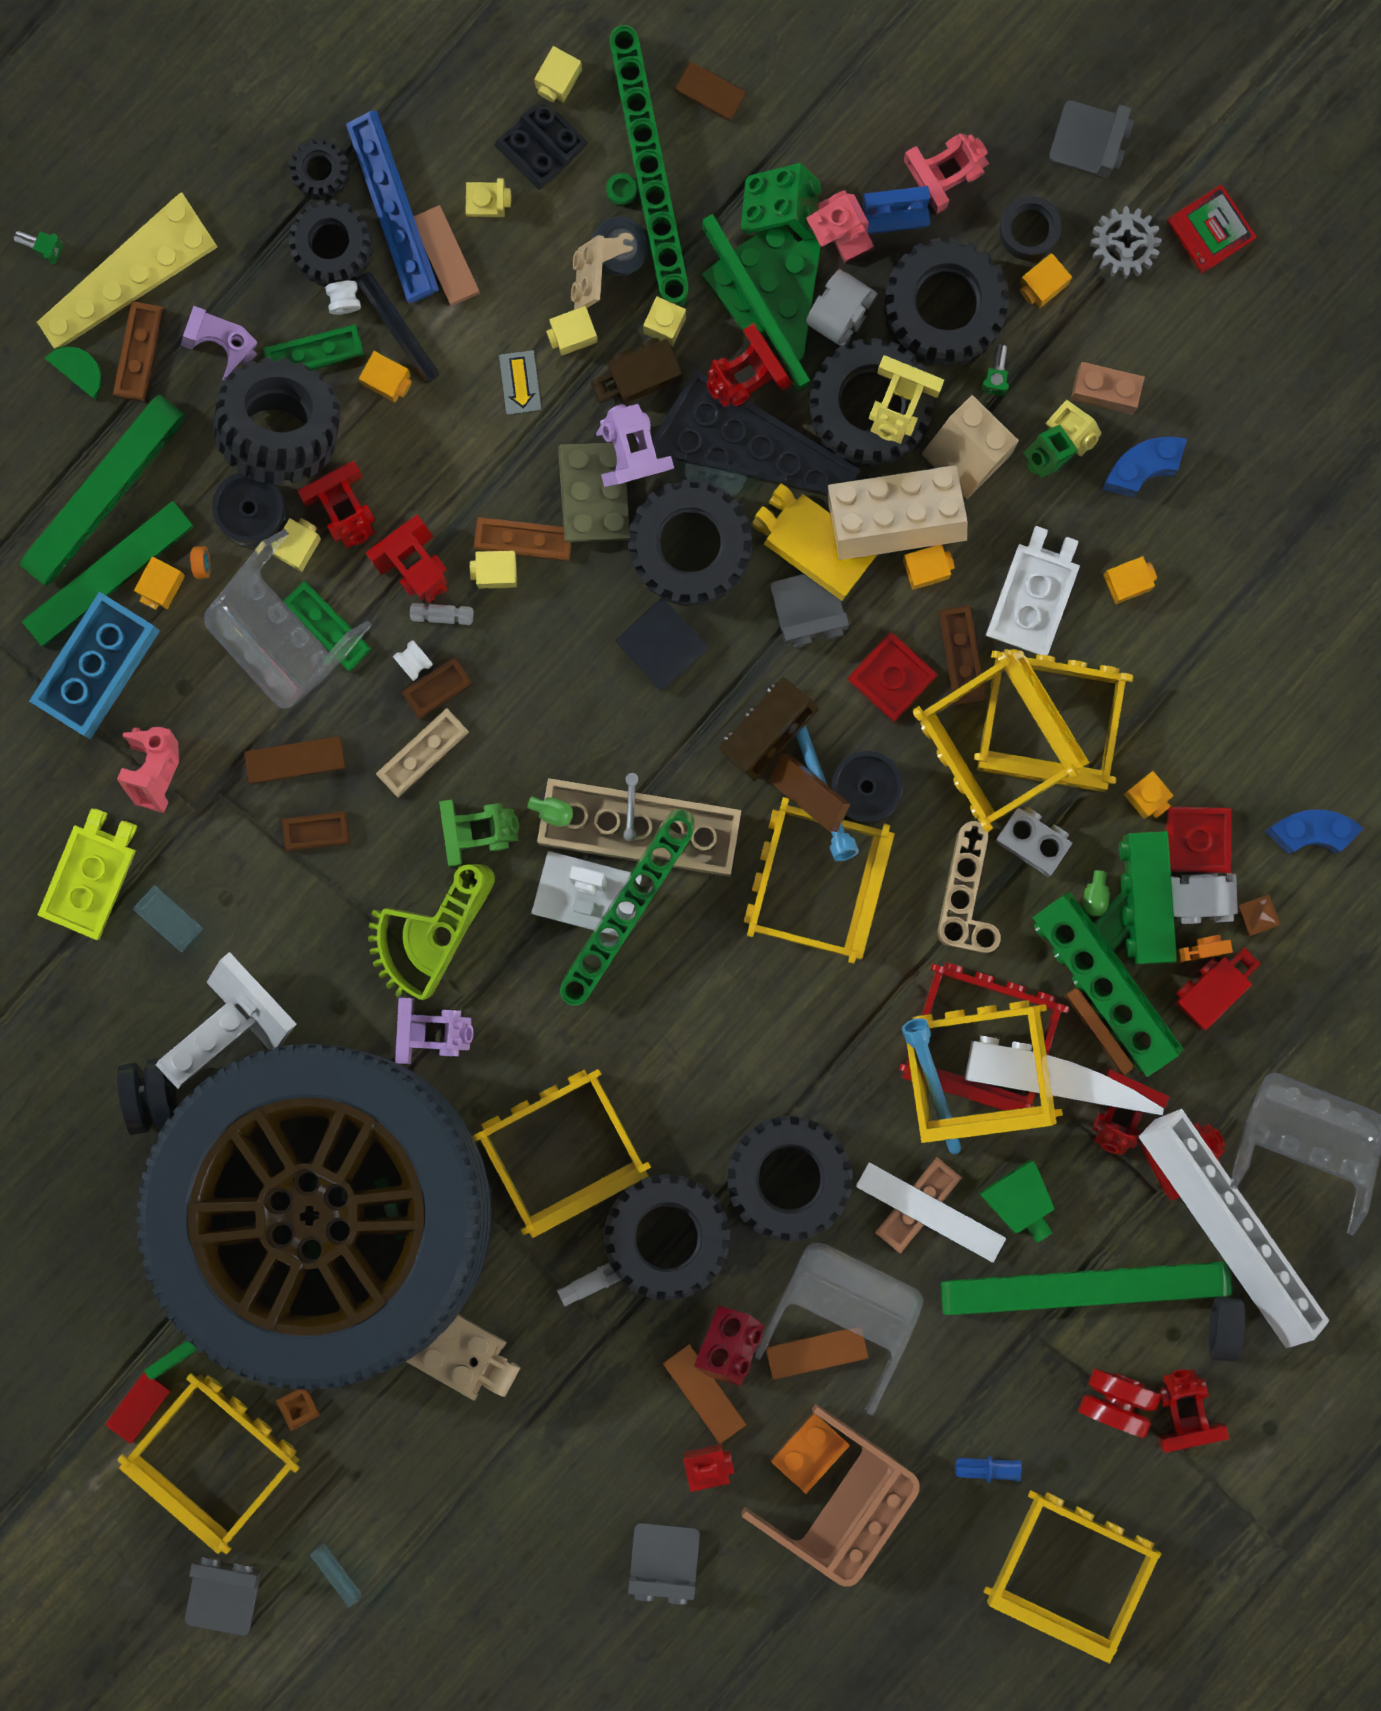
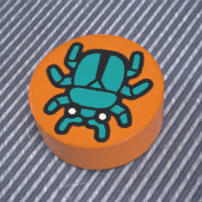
(200, 562)

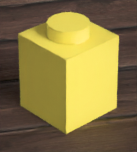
(557, 75)
(664, 321)
(572, 331)
(299, 544)
(494, 569)

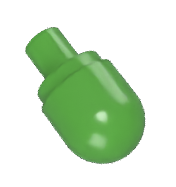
(552, 810)
(1097, 895)

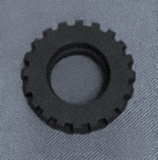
(946, 260)
(282, 388)
(826, 411)
(834, 1178)
(711, 1237)

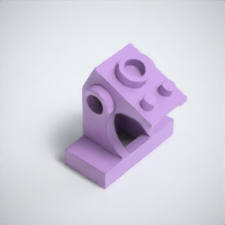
(206, 327)
(635, 465)
(412, 1032)

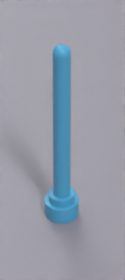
(842, 846)
(917, 1035)

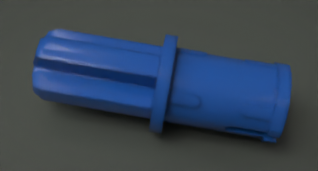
(988, 1469)

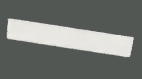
(931, 1212)

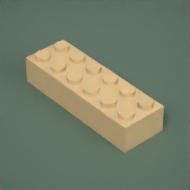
(602, 820)

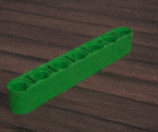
(102, 490)
(623, 922)

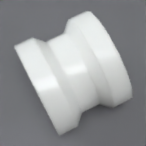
(343, 297)
(412, 660)

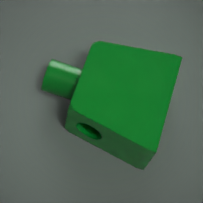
(1021, 1201)

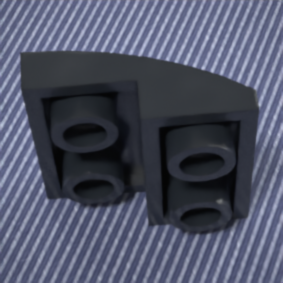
(541, 144)
(661, 644)

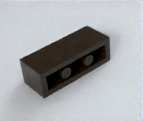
(768, 728)

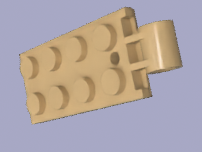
(451, 1355)

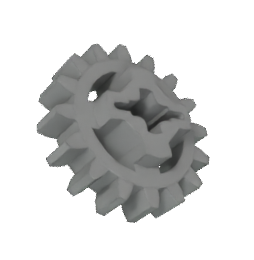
(1138, 241)

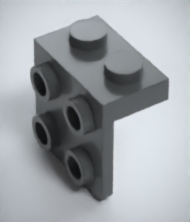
(1091, 138)
(807, 611)
(664, 1562)
(222, 1595)

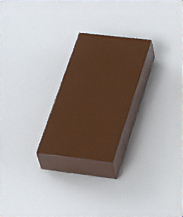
(710, 91)
(437, 688)
(316, 831)

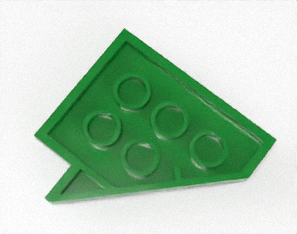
(783, 276)

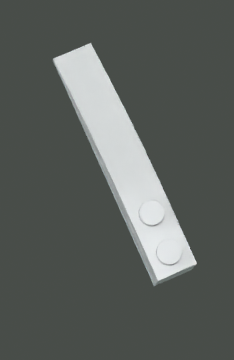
(1017, 1070)

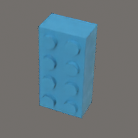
(94, 665)

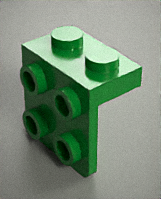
(781, 199)

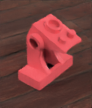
(968, 154)
(843, 222)
(150, 782)

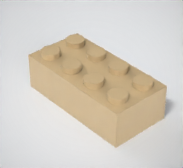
(897, 512)

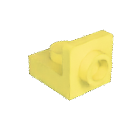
(487, 199)
(1077, 424)

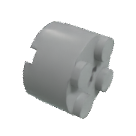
(841, 308)
(1204, 897)

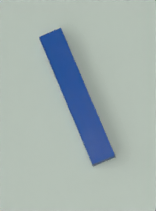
(392, 207)

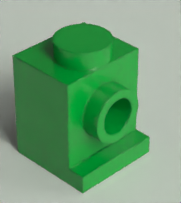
(1044, 457)

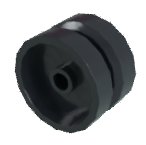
(243, 492)
(885, 781)
(145, 1096)

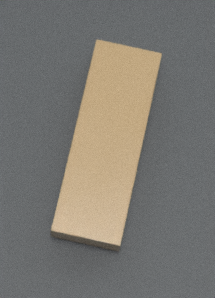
(422, 753)

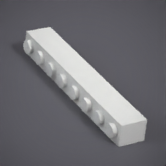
(1234, 1229)

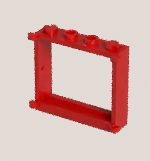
(979, 1091)

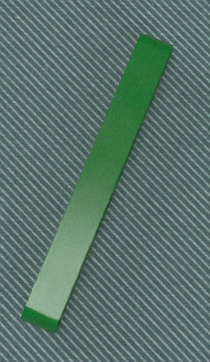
(648, 152)
(1086, 1288)

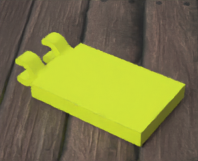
(89, 876)

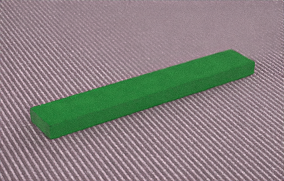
(755, 303)
(108, 573)

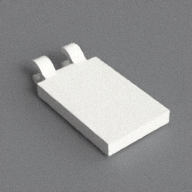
(1034, 595)

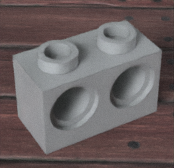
(1029, 849)

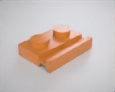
(1205, 948)
(810, 1453)

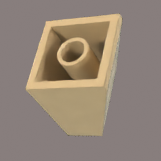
(973, 443)

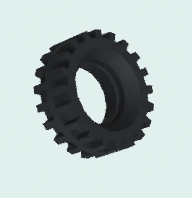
(724, 571)

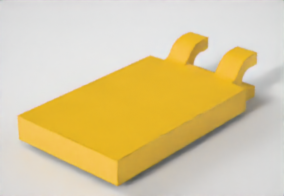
(807, 541)

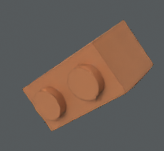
(1107, 388)

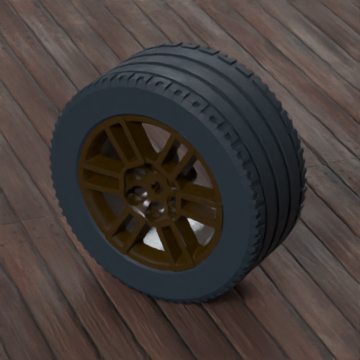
(188, 1207)

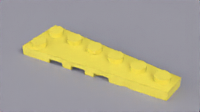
(143, 262)

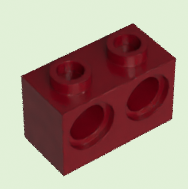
(724, 1344)

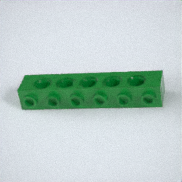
(1125, 991)

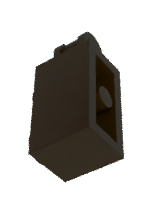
(639, 372)

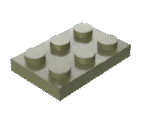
(587, 506)

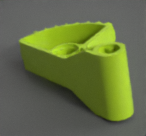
(421, 930)

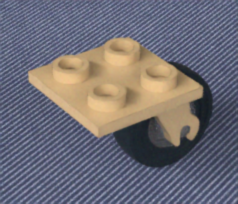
(617, 248)

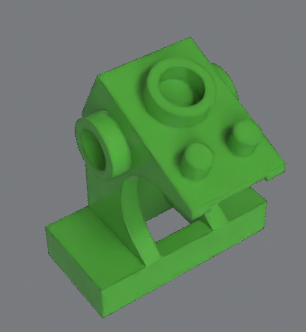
(458, 832)

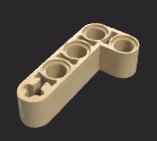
(969, 886)

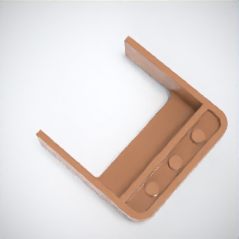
(856, 1516)

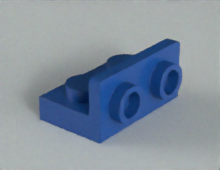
(897, 210)

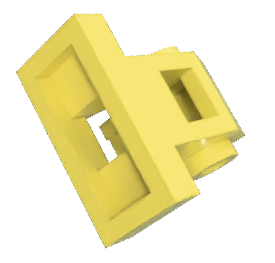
(908, 384)

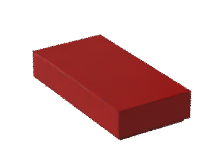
(137, 1408)

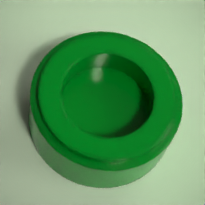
(622, 189)

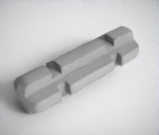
(441, 613)

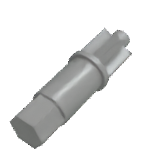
(588, 1284)

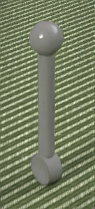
(632, 781)

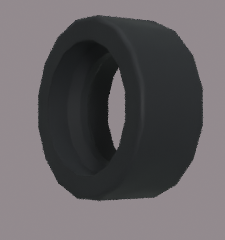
(1030, 203)
(1226, 1329)

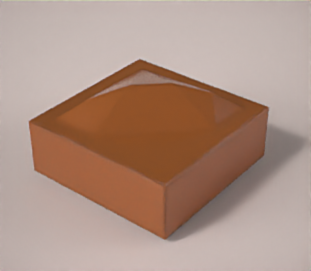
(1258, 915)
(297, 1408)

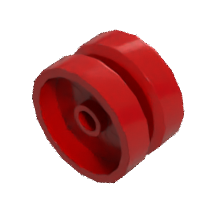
(1119, 1403)

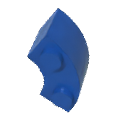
(1145, 461)
(1314, 828)

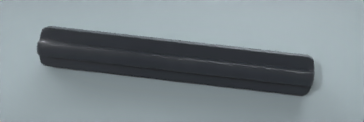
(398, 327)

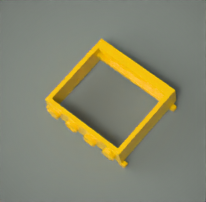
(1045, 715)
(1040, 769)
(867, 894)
(992, 1122)
(585, 1197)
(174, 1499)
(1056, 1625)

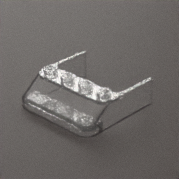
(268, 635)
(1317, 1132)
(855, 1299)

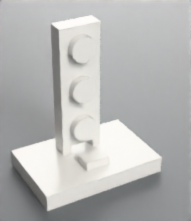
(578, 891)
(245, 1008)

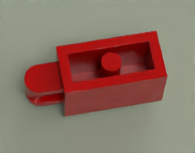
(1216, 988)
(708, 1467)

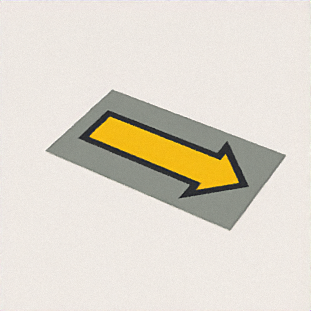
(520, 382)

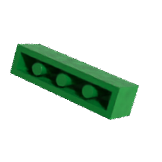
(1148, 898)

